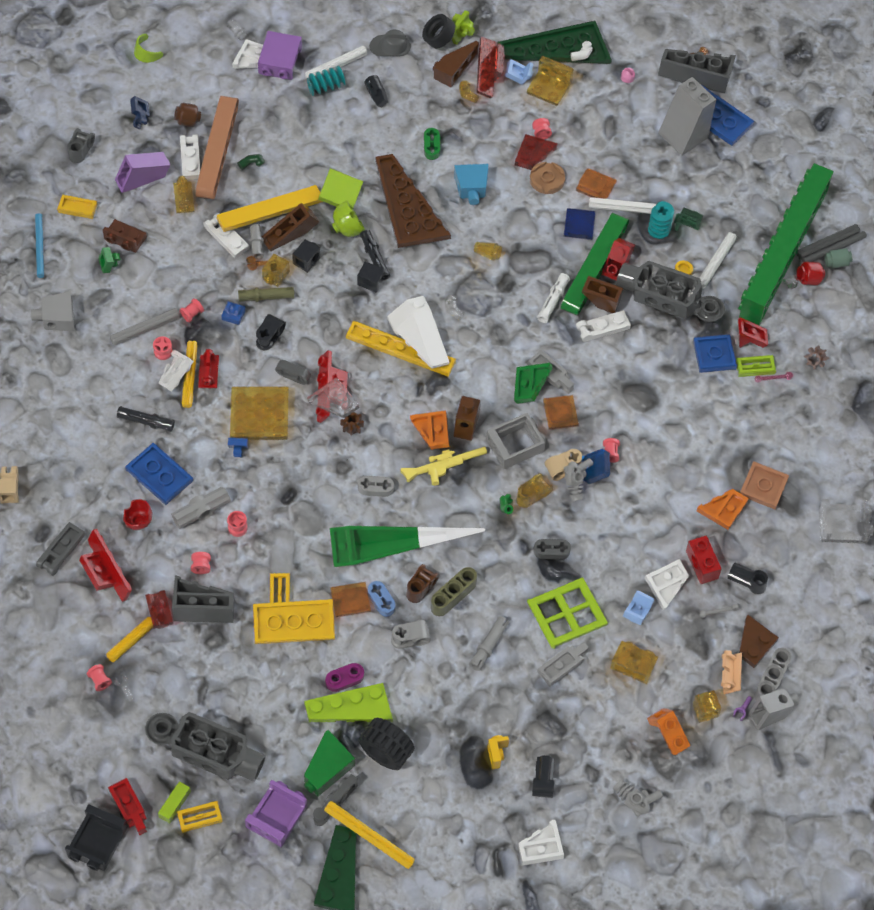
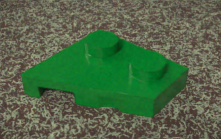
(530, 381)

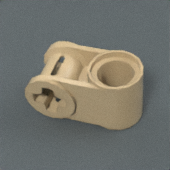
(556, 464)

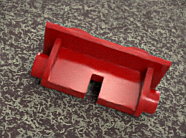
(208, 370)

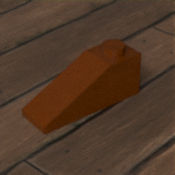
(454, 64)
(291, 227)

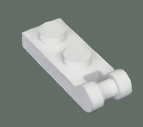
(190, 157)
(229, 240)
(603, 326)

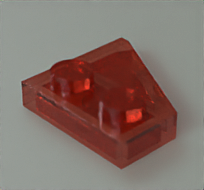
(533, 151)

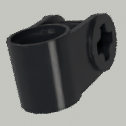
(269, 332)

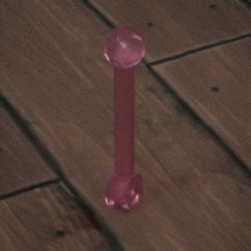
(788, 376)

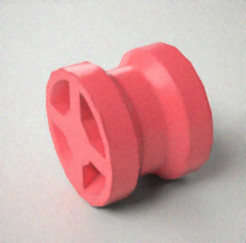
(542, 128)
(159, 345)
(200, 562)

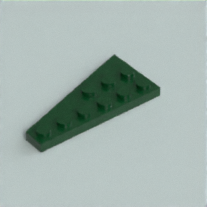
(558, 44)

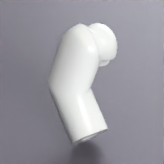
(583, 53)

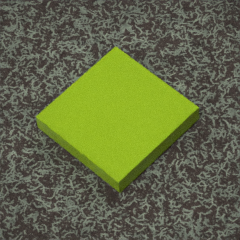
(339, 188)

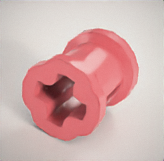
(191, 310)
(611, 445)
(99, 677)

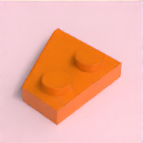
(724, 508)

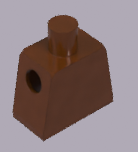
(468, 413)

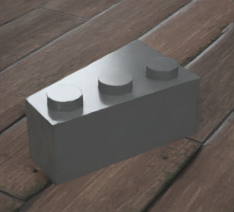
(201, 603)

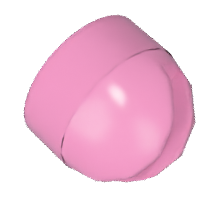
(628, 75)

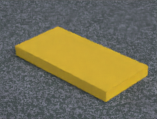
(293, 621)

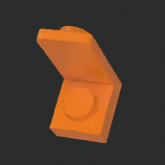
(670, 729)

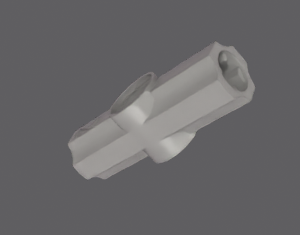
(201, 507)

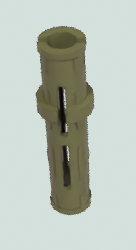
(266, 294)

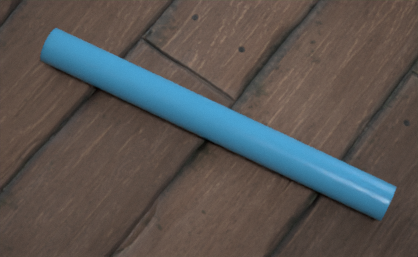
(39, 245)

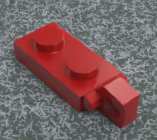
(129, 805)

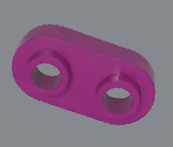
(345, 677)

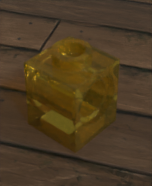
(277, 264)
(706, 706)

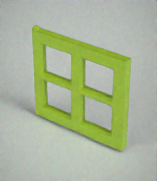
(567, 612)

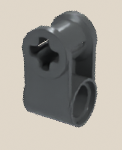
(80, 145)

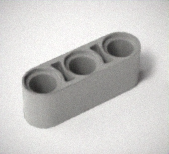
(774, 667)

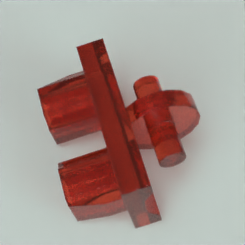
(159, 609)

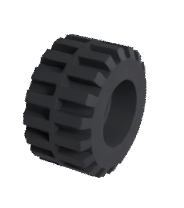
(386, 744)

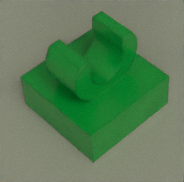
(108, 260)

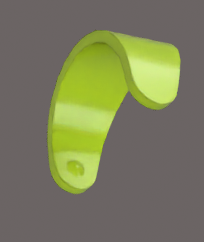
(143, 55)

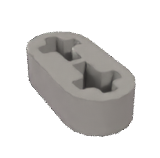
(375, 486)

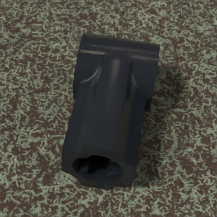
(746, 577)
(543, 781)

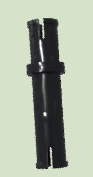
(367, 238)
(165, 424)

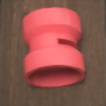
(237, 519)

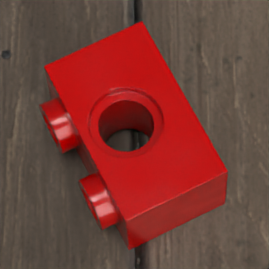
(703, 559)

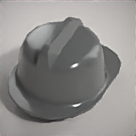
(390, 44)

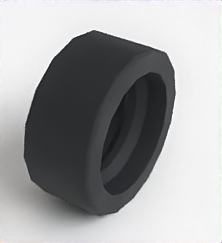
(432, 27)

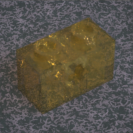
(639, 670)

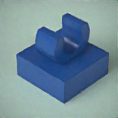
(233, 313)
(238, 444)

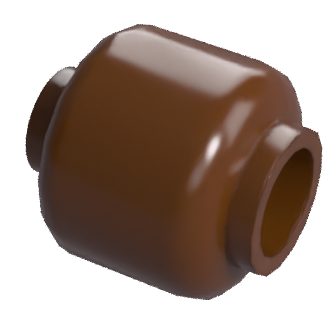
(187, 114)

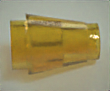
(489, 250)

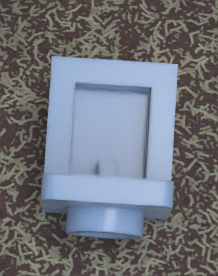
(518, 72)
(638, 608)

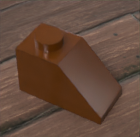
(602, 294)

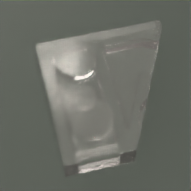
(334, 399)

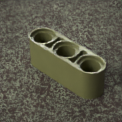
(456, 583)

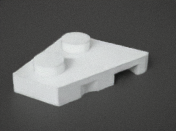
(248, 55)
(173, 373)
(667, 582)
(541, 846)

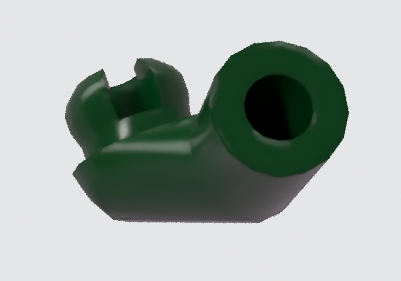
(246, 161)

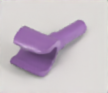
(742, 709)

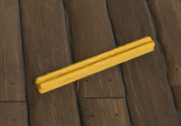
(369, 834)

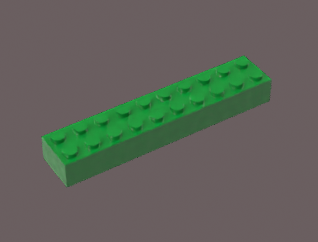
(785, 244)

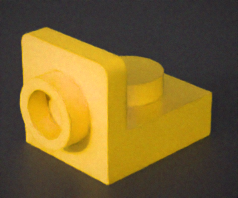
(495, 750)

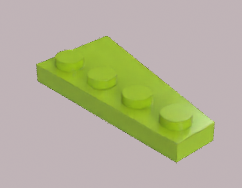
(350, 706)

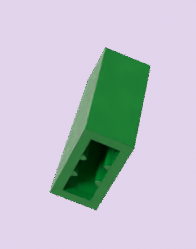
(327, 765)

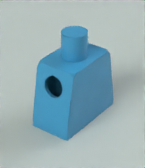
(471, 181)

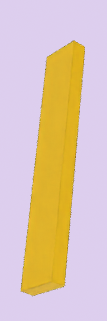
(268, 208)
(392, 345)

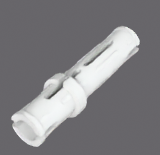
(555, 293)

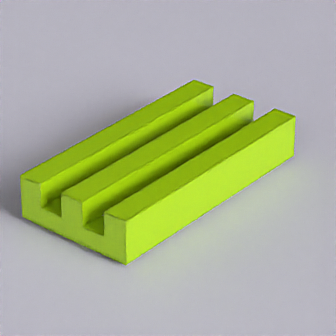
(756, 368)

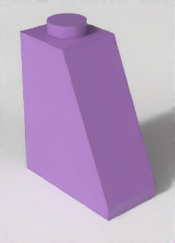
(141, 169)

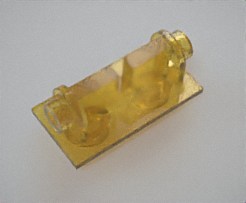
(183, 195)

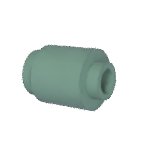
(838, 258)

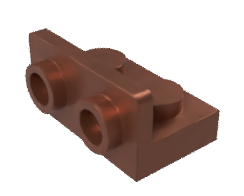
(124, 235)

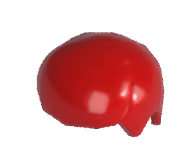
(138, 515)

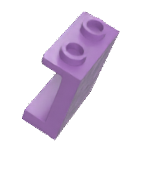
(279, 55)
(277, 813)

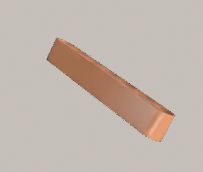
(217, 147)

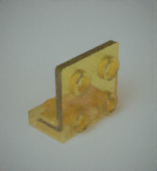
(551, 81)

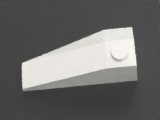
(418, 328)

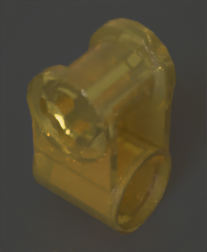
(535, 488)

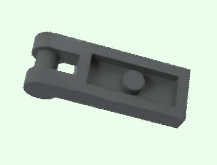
(61, 548)
(344, 790)

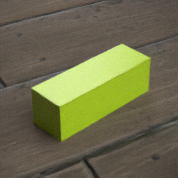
(174, 802)

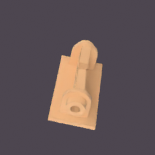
(732, 672)

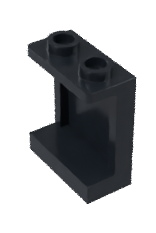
(96, 838)

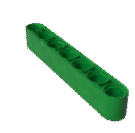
(594, 263)

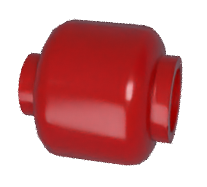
(810, 273)

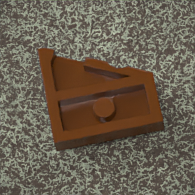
(755, 641)

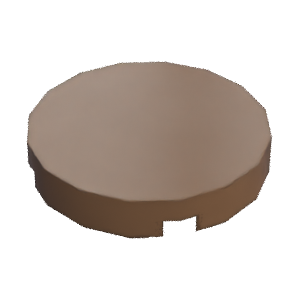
(547, 178)

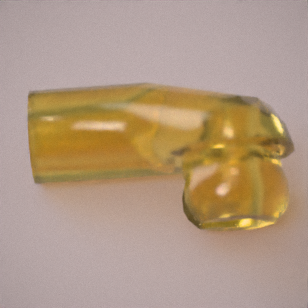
(465, 92)

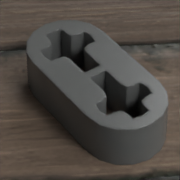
(293, 372)
(552, 549)

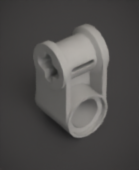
(412, 634)

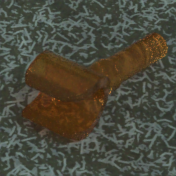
(254, 264)

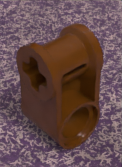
(423, 581)

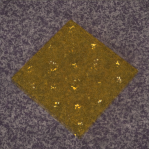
(259, 413)

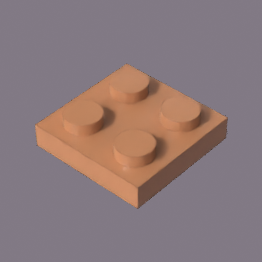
(764, 485)

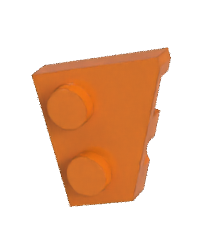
(432, 428)

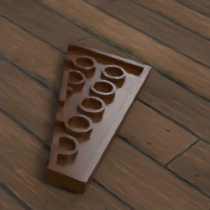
(408, 209)

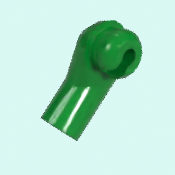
(504, 504)

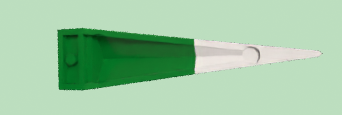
(366, 543)

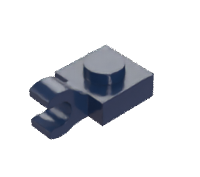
(141, 109)

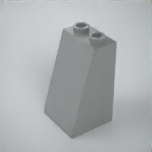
(688, 117)

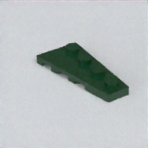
(337, 880)

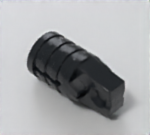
(376, 90)

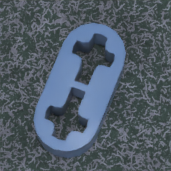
(384, 596)

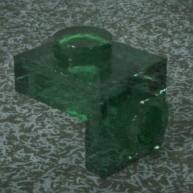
(688, 218)

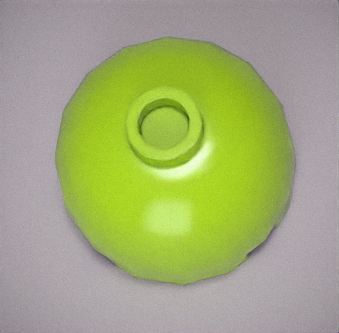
(346, 220)

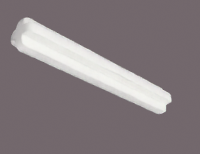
(340, 61)
(620, 205)
(717, 259)

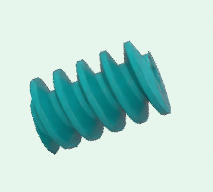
(325, 79)
(661, 220)

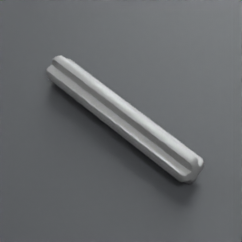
(144, 326)

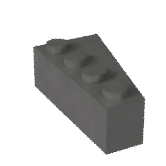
(708, 70)

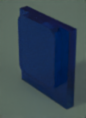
(579, 224)

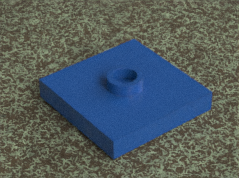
(714, 353)

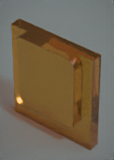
(595, 184)
(560, 412)
(350, 599)

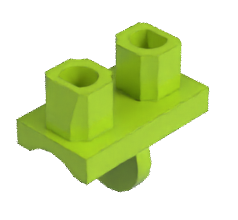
(463, 26)

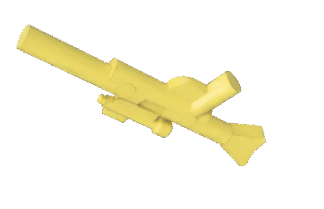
(443, 462)

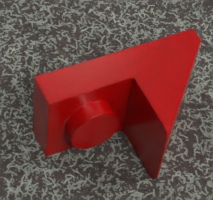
(752, 333)

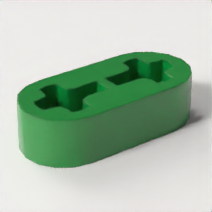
(431, 143)

